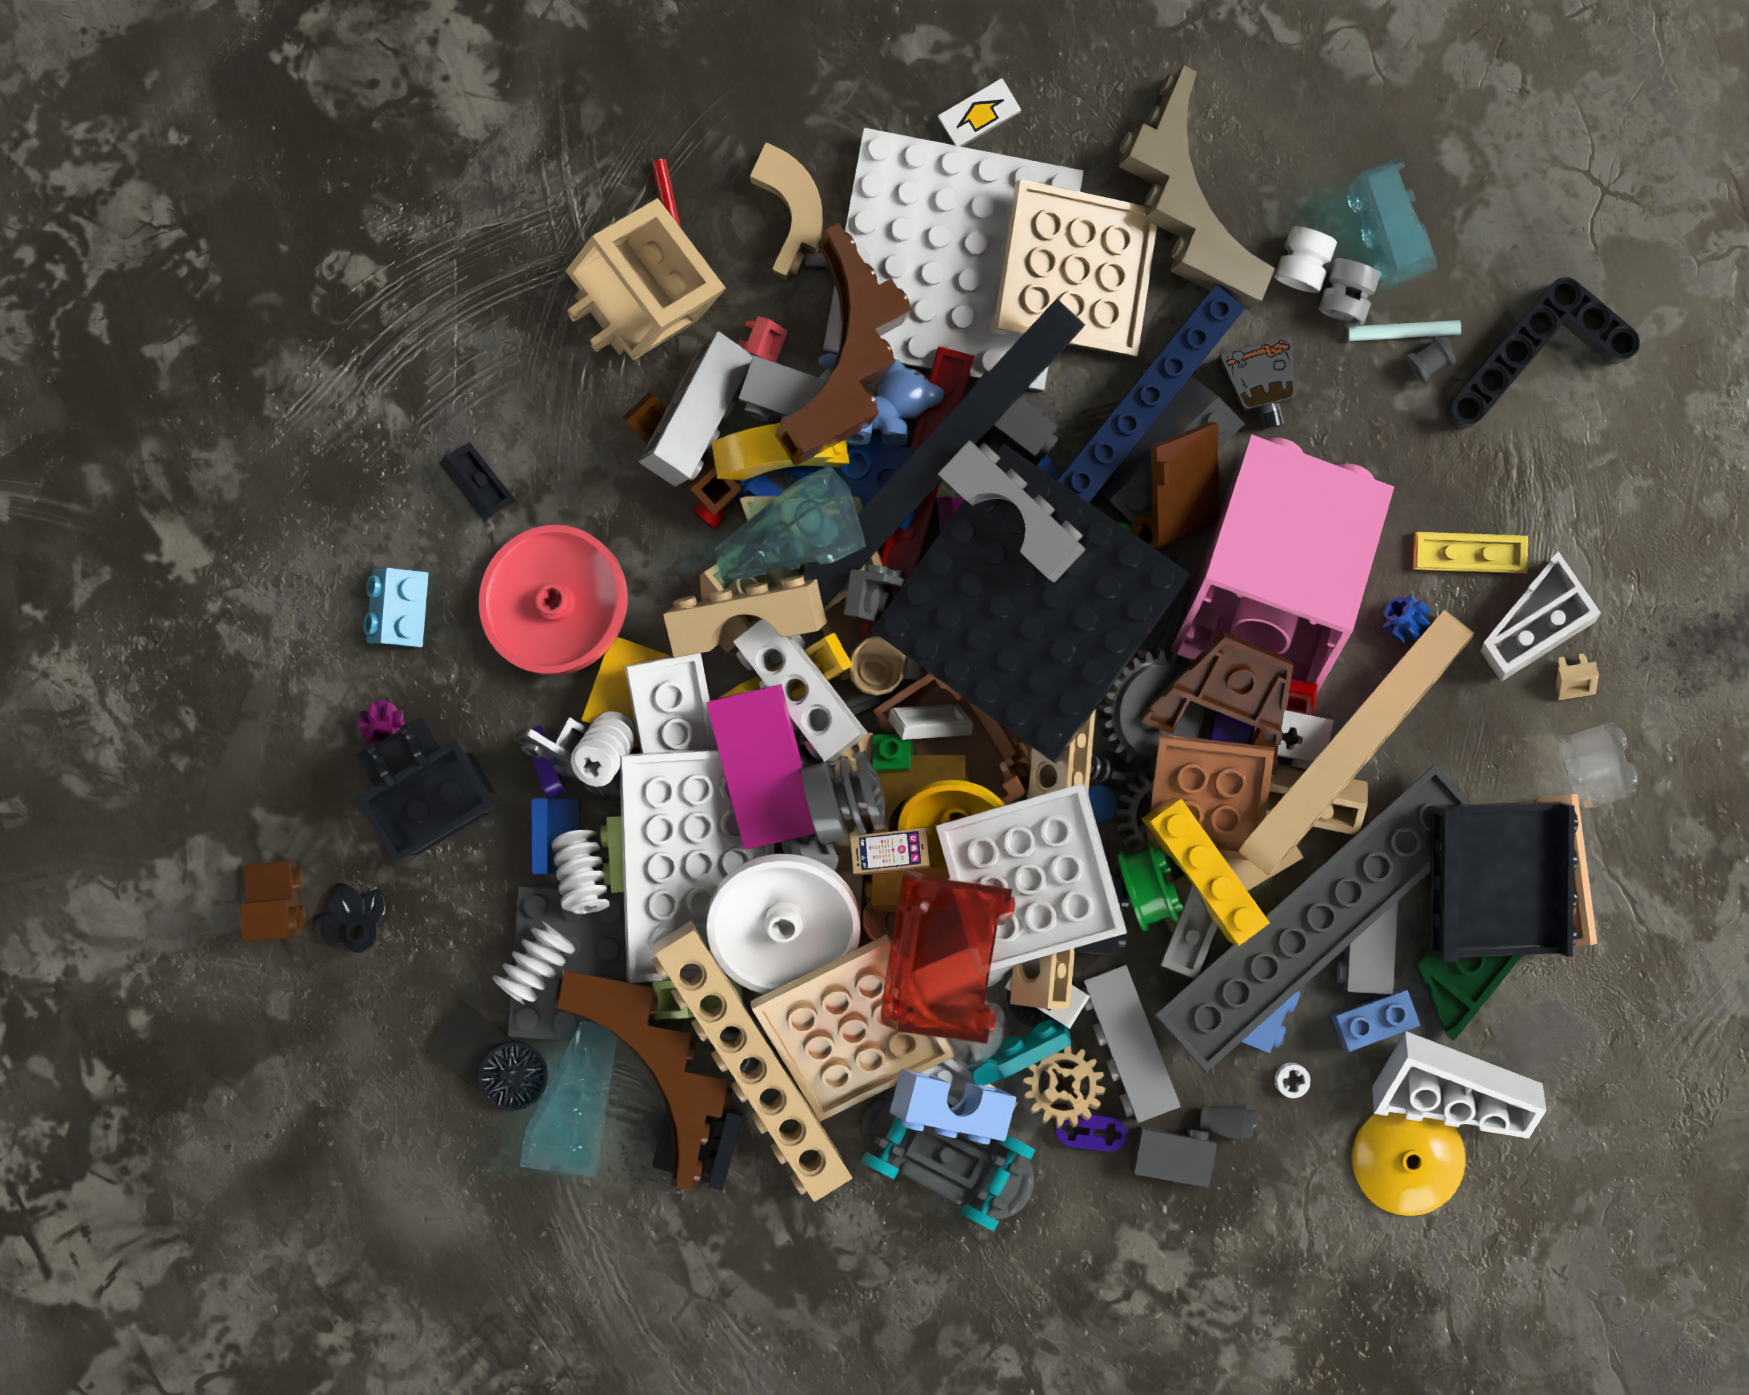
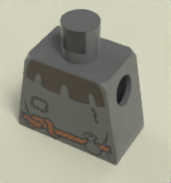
(1261, 379)

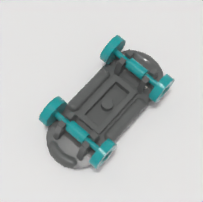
(983, 1178)

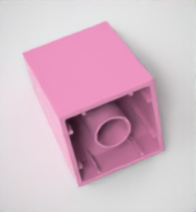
(1287, 558)

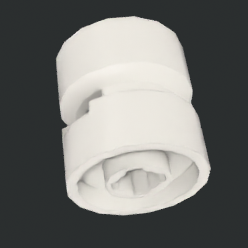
(1305, 258)

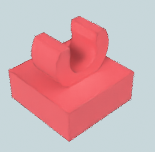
(764, 339)

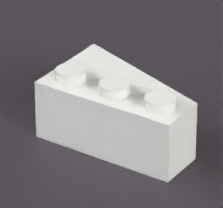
(1542, 619)

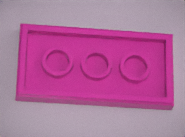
(761, 766)

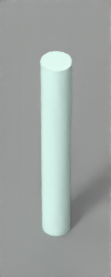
(1404, 330)

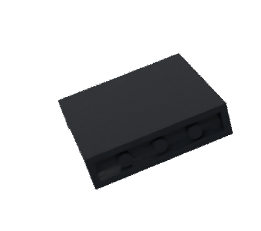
(1502, 879)

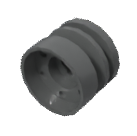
(843, 797)

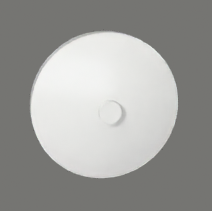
(780, 920)

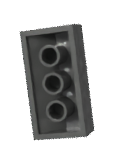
(1130, 485)

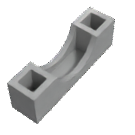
(1046, 542)

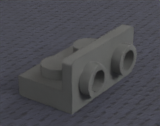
(871, 591)

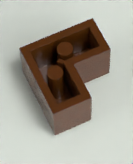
(272, 901)

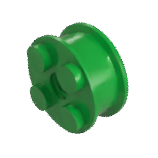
(1148, 885)

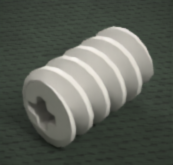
(599, 750)
(577, 872)
(534, 964)

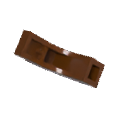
(705, 487)

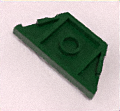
(1462, 986)

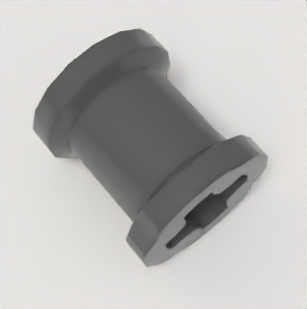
(1431, 359)

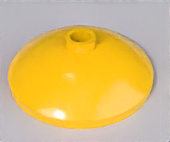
(936, 805)
(1382, 1170)

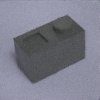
(1175, 1156)

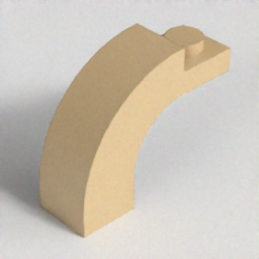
(792, 183)

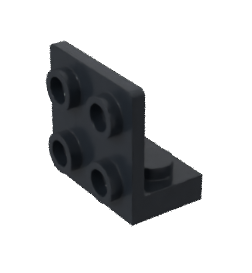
(715, 1155)

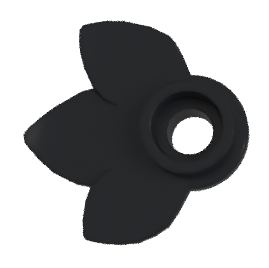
(349, 912)

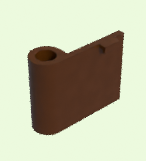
(1182, 487)

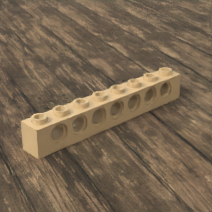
(1052, 983)
(828, 1168)

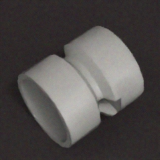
(1354, 279)

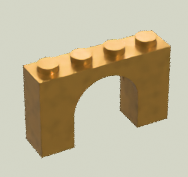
(897, 787)

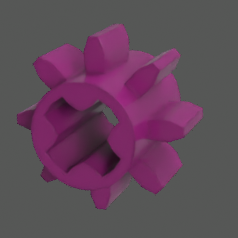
(380, 721)

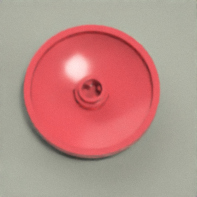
(553, 600)

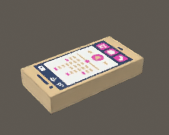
(890, 851)

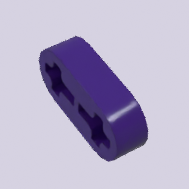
(549, 778)
(1092, 1141)

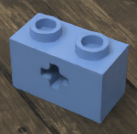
(1375, 1019)

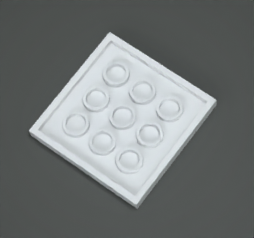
(1052, 862)

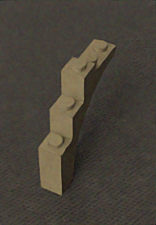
(1176, 203)

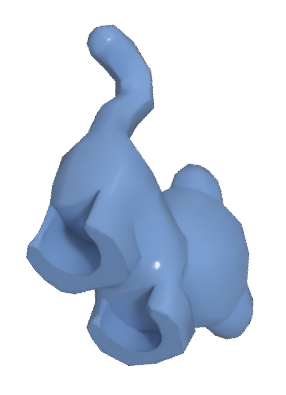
(901, 395)

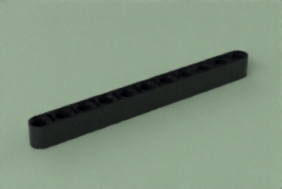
(967, 422)

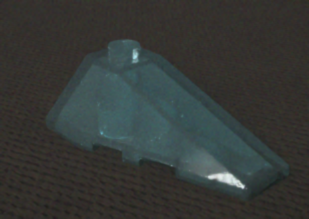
(572, 1115)

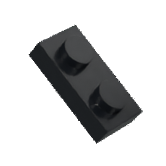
(477, 482)

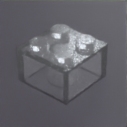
(1597, 764)

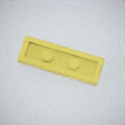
(1470, 552)

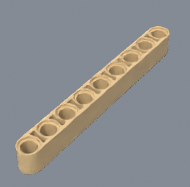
(1356, 743)

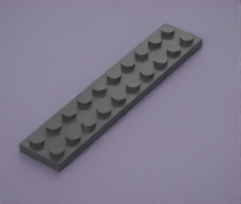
(1310, 925)

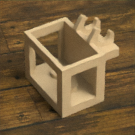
(641, 282)

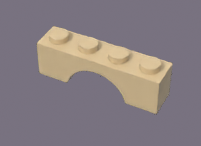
(789, 608)

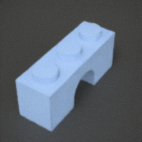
(981, 1113)

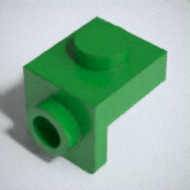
(892, 753)

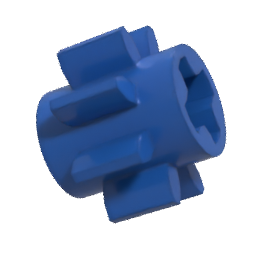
(1406, 618)

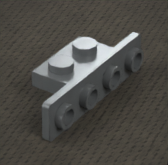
(560, 752)

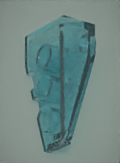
(800, 526)

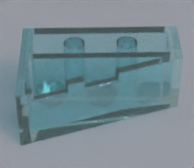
(1391, 224)

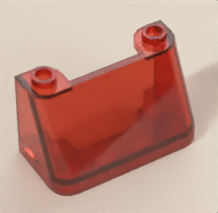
(943, 957)

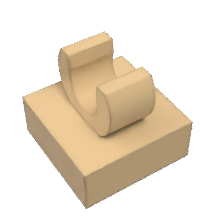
(1576, 679)

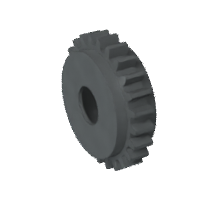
(1131, 694)

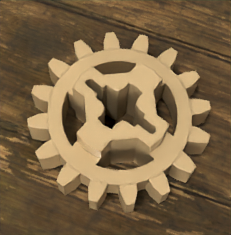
(1074, 1100)

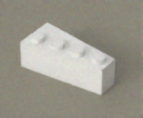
(1456, 1088)

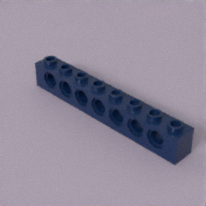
(1151, 393)

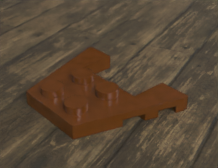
(1235, 681)

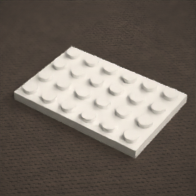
(675, 848)

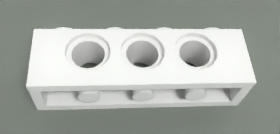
(843, 727)

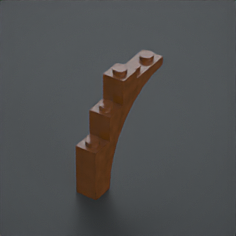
(862, 358)
(687, 1096)

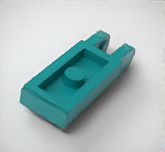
(1023, 1051)

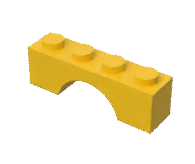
(1206, 868)

